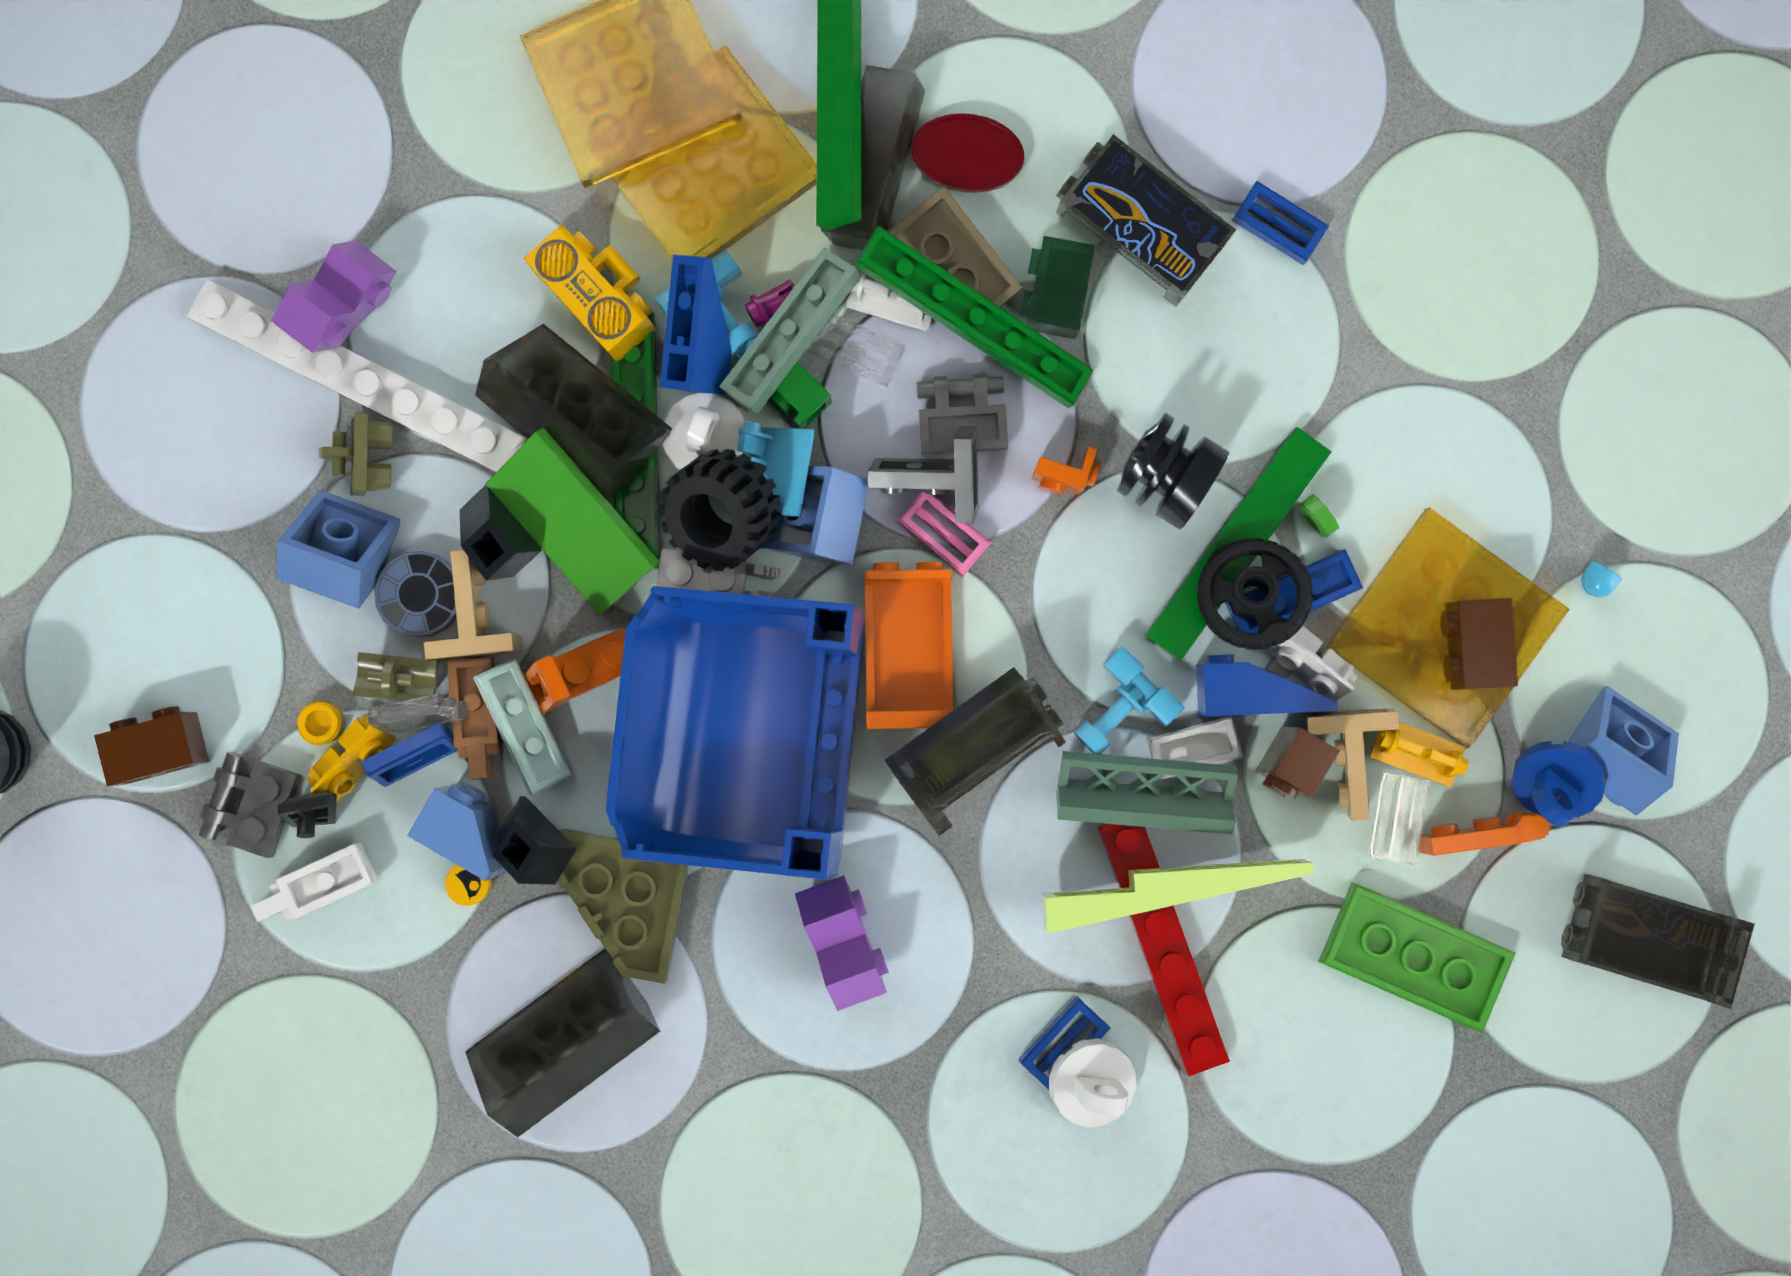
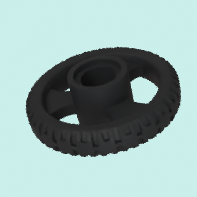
(1276, 562)

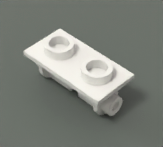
(877, 300)
(1325, 675)

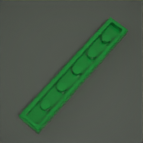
(838, 113)
(973, 317)
(640, 499)
(1254, 517)

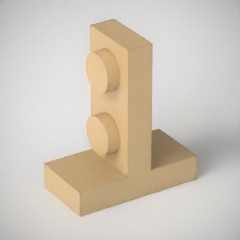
(472, 619)
(1352, 724)

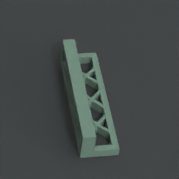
(790, 331)
(1143, 800)

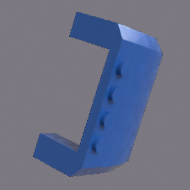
(736, 732)

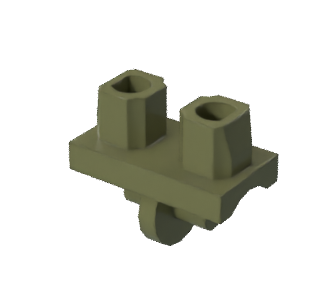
(364, 435)
(395, 677)

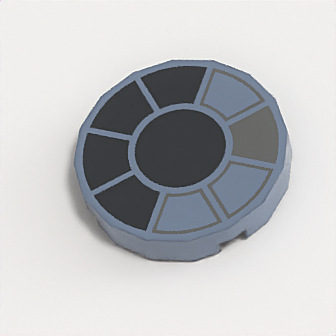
(416, 594)

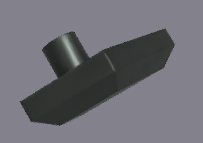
(309, 811)

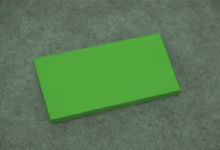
(572, 521)
(1417, 957)

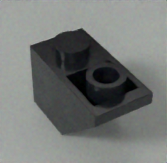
(494, 537)
(532, 846)

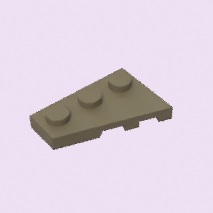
(953, 242)

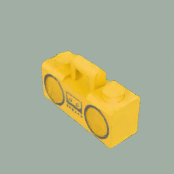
(575, 278)

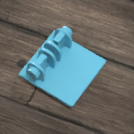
(784, 456)

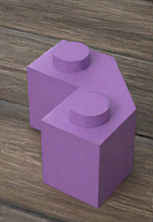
(337, 300)
(842, 945)

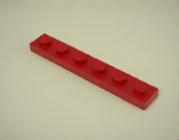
(1167, 957)

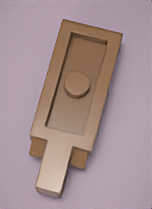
(477, 734)

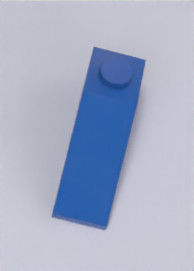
(696, 332)
(1245, 689)

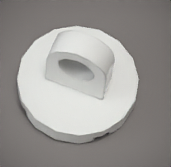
(702, 425)
(1092, 1083)

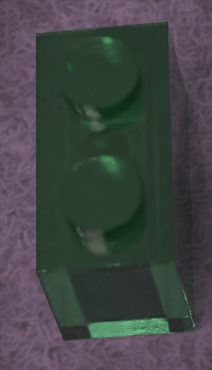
(1058, 286)

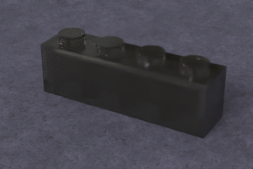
(888, 122)

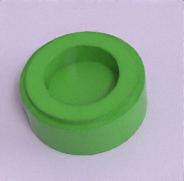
(1319, 516)

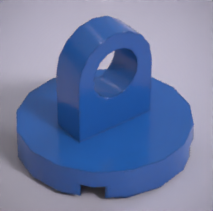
(1558, 781)

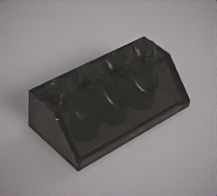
(591, 417)
(560, 1044)

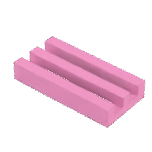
(972, 556)

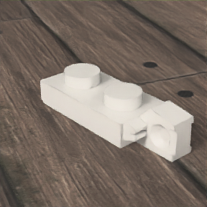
(318, 884)

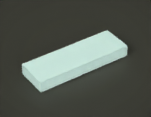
(522, 726)

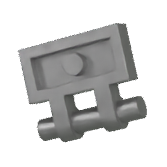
(941, 424)
(256, 824)

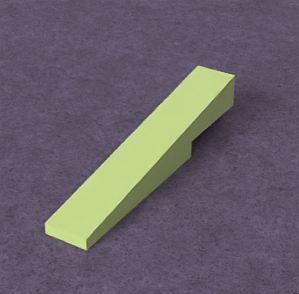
(1163, 888)

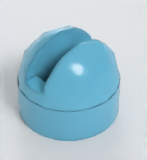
(1599, 580)

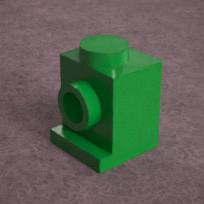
(802, 395)

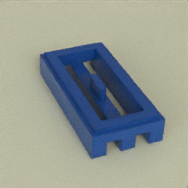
(1272, 237)
(410, 755)
(1053, 1030)

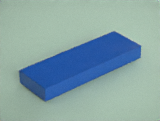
(1330, 579)

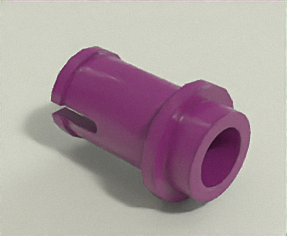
(763, 307)

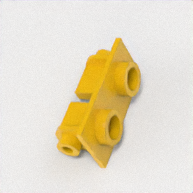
(1420, 753)
(341, 772)

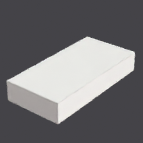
(1201, 743)

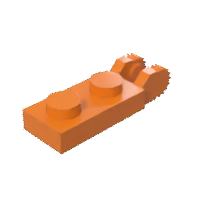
(1486, 834)

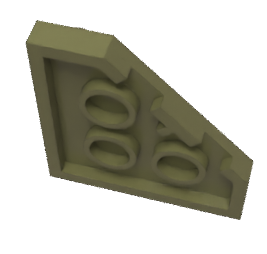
(626, 903)

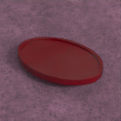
(967, 153)

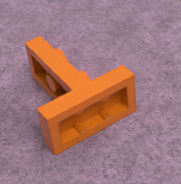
(576, 671)

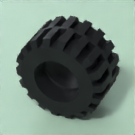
(698, 528)

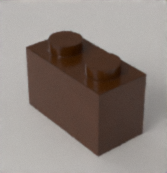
(1479, 644)
(152, 747)
(1296, 762)

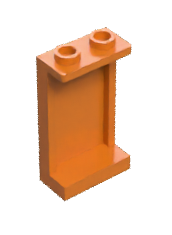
(908, 645)

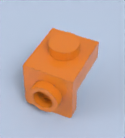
(1059, 477)

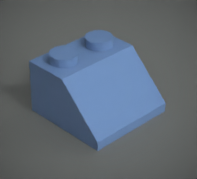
(828, 518)
(336, 548)
(1633, 749)
(460, 829)

